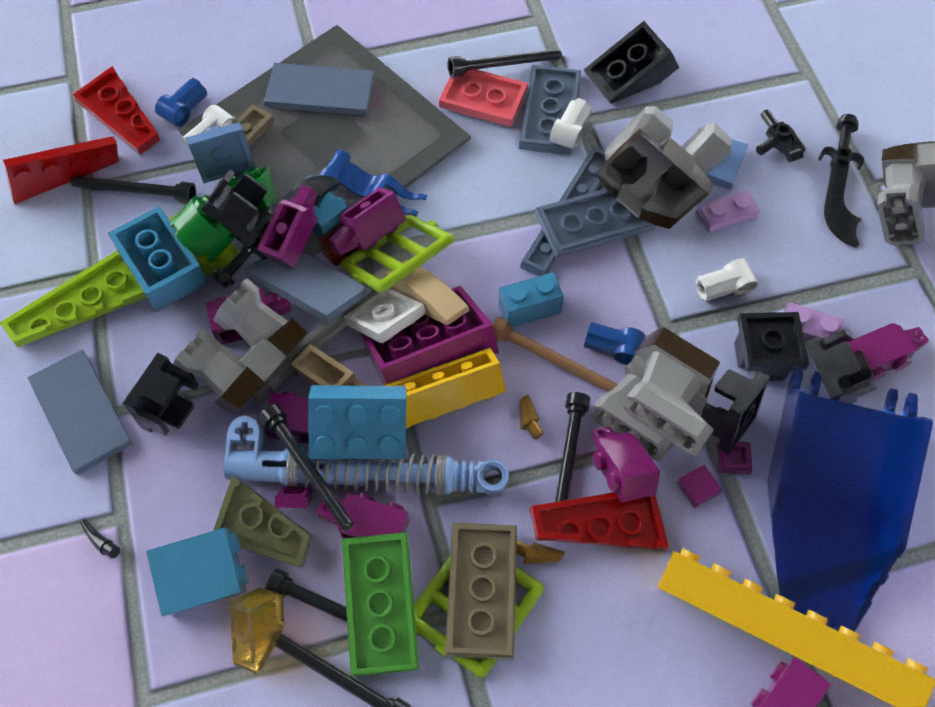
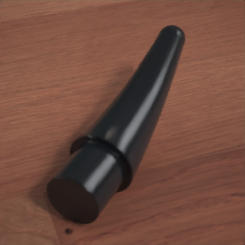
(100, 542)

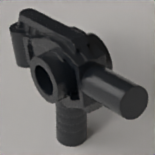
(780, 137)

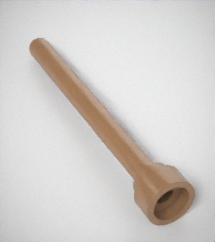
(505, 332)

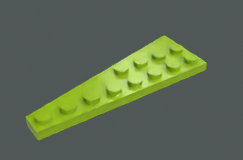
(87, 296)

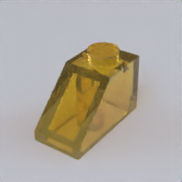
(255, 627)

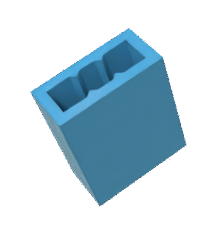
(197, 571)

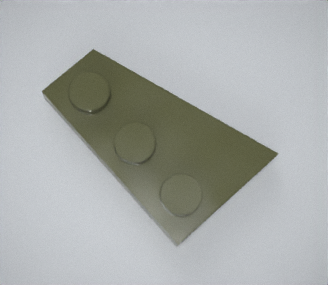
(262, 526)

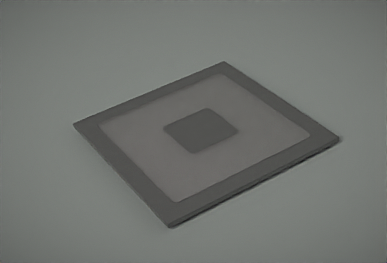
(397, 137)

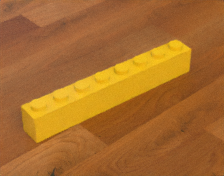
(795, 633)

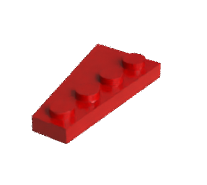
(117, 109)
(51, 168)
(601, 522)

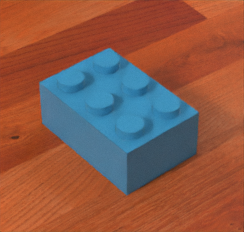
(157, 258)
(357, 422)

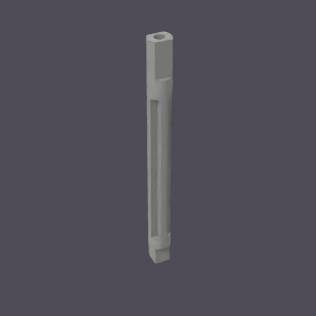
(318, 337)

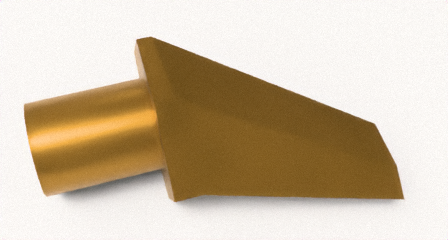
(529, 417)
(538, 553)

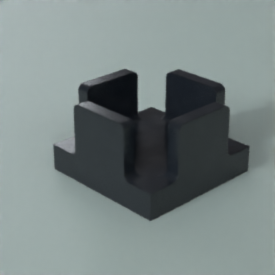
(238, 208)
(771, 343)
(841, 370)
(155, 396)
(747, 399)

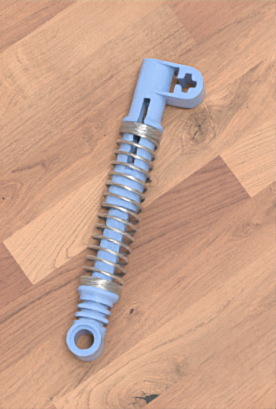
(444, 473)

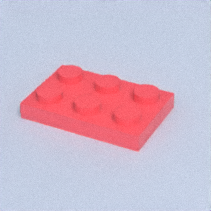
(484, 96)

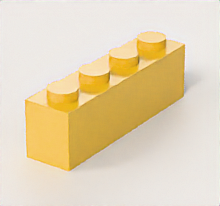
(451, 386)

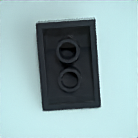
(632, 64)

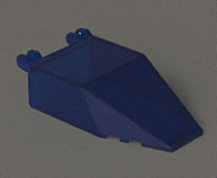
(842, 498)

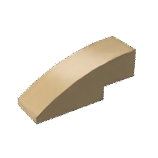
(438, 299)
(323, 370)

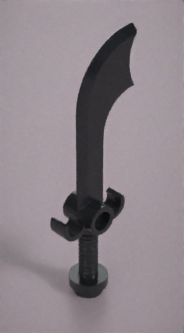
(320, 184)
(837, 216)

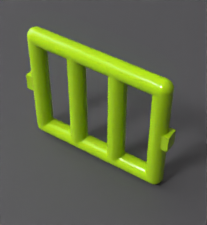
(399, 269)
(433, 594)

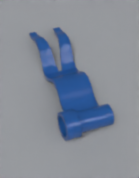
(363, 183)

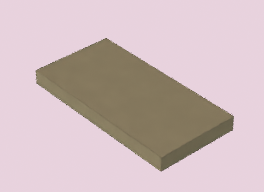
(482, 591)

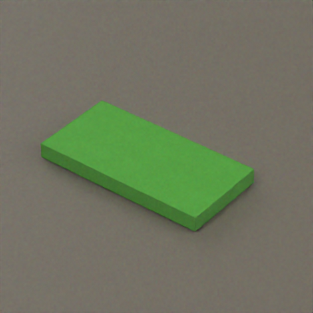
(380, 604)

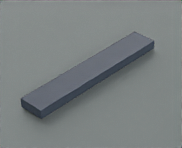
(540, 255)

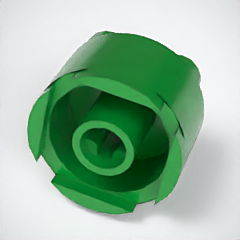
(200, 231)

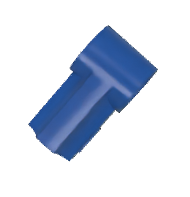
(178, 106)
(614, 342)

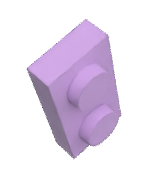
(728, 210)
(816, 323)

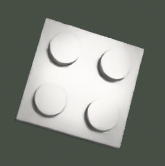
(385, 315)

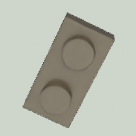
(254, 123)

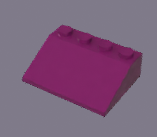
(431, 343)

